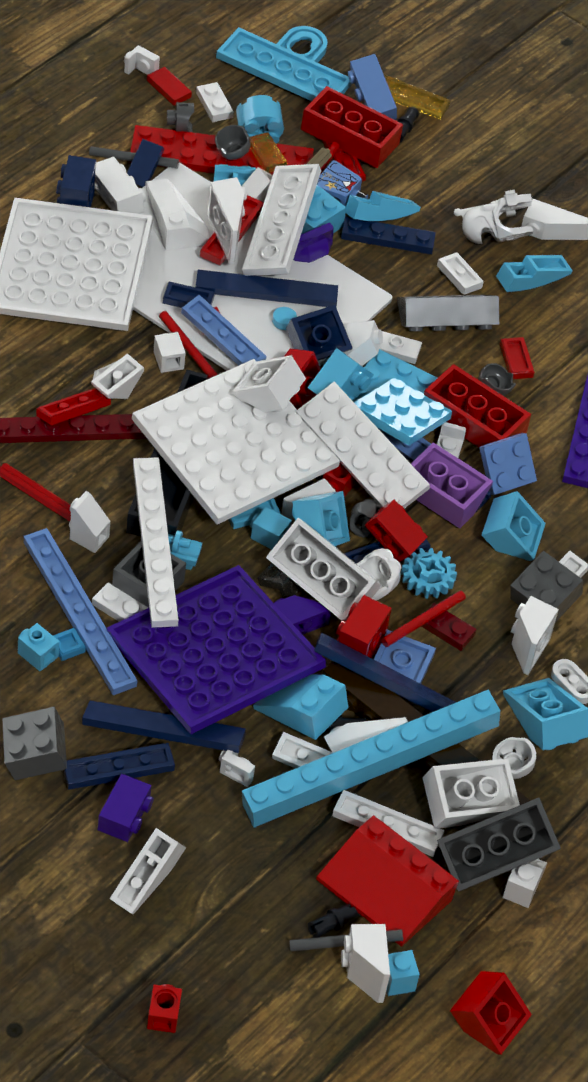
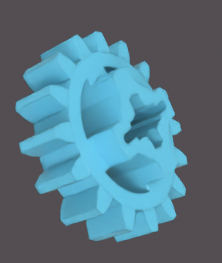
(428, 573)

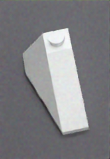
(175, 217)

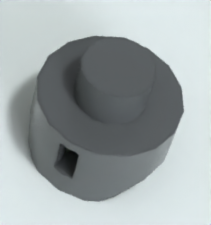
(180, 116)
(363, 513)

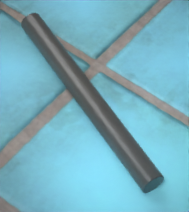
(129, 156)
(335, 941)

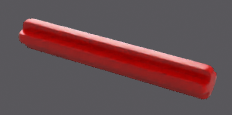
(35, 491)

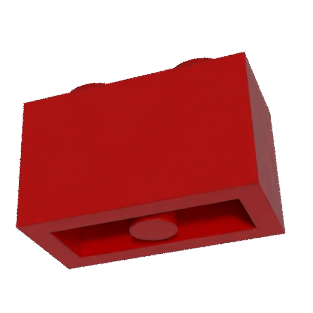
(396, 530)

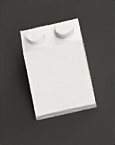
(226, 213)
(469, 792)

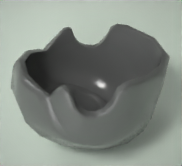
(233, 142)
(497, 378)

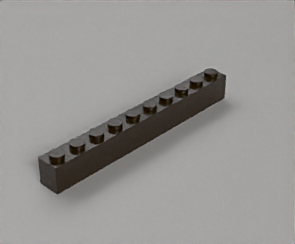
(378, 703)

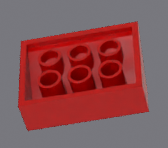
(388, 879)

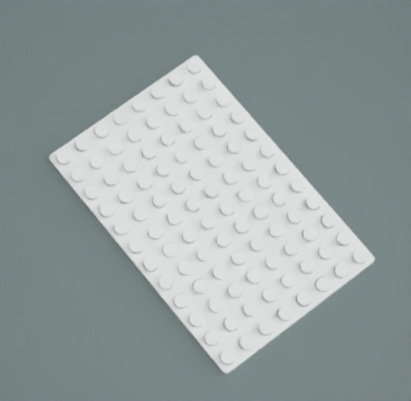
(356, 300)

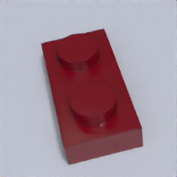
(451, 629)

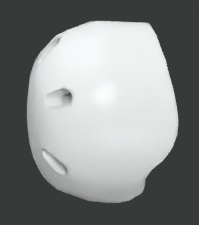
(523, 748)

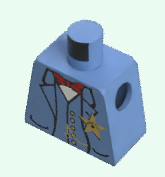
(340, 182)

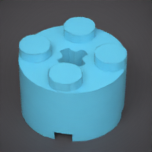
(261, 116)

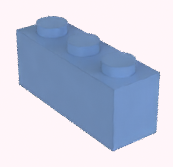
(372, 85)

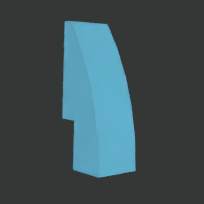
(380, 207)
(533, 272)

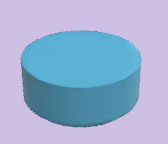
(282, 317)

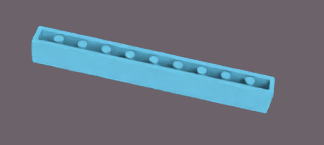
(370, 758)

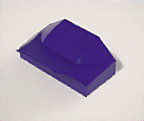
(314, 244)

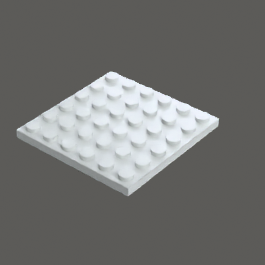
(72, 263)
(231, 450)

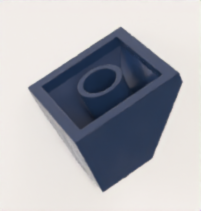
(319, 332)

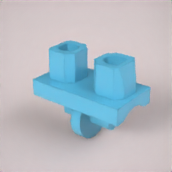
(224, 172)
(185, 549)

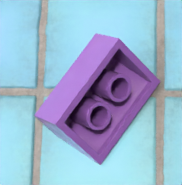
(454, 485)

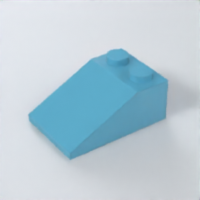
(307, 704)
(548, 713)

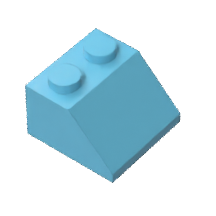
(324, 514)
(513, 527)

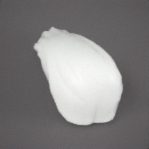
(383, 569)

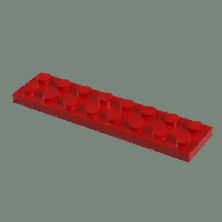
(200, 151)

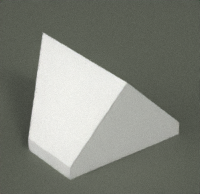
(118, 378)

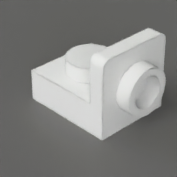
(142, 60)
(451, 438)
(236, 767)

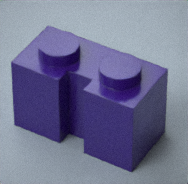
(124, 808)

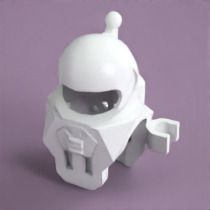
(486, 218)

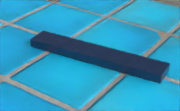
(268, 288)
(381, 674)
(161, 726)

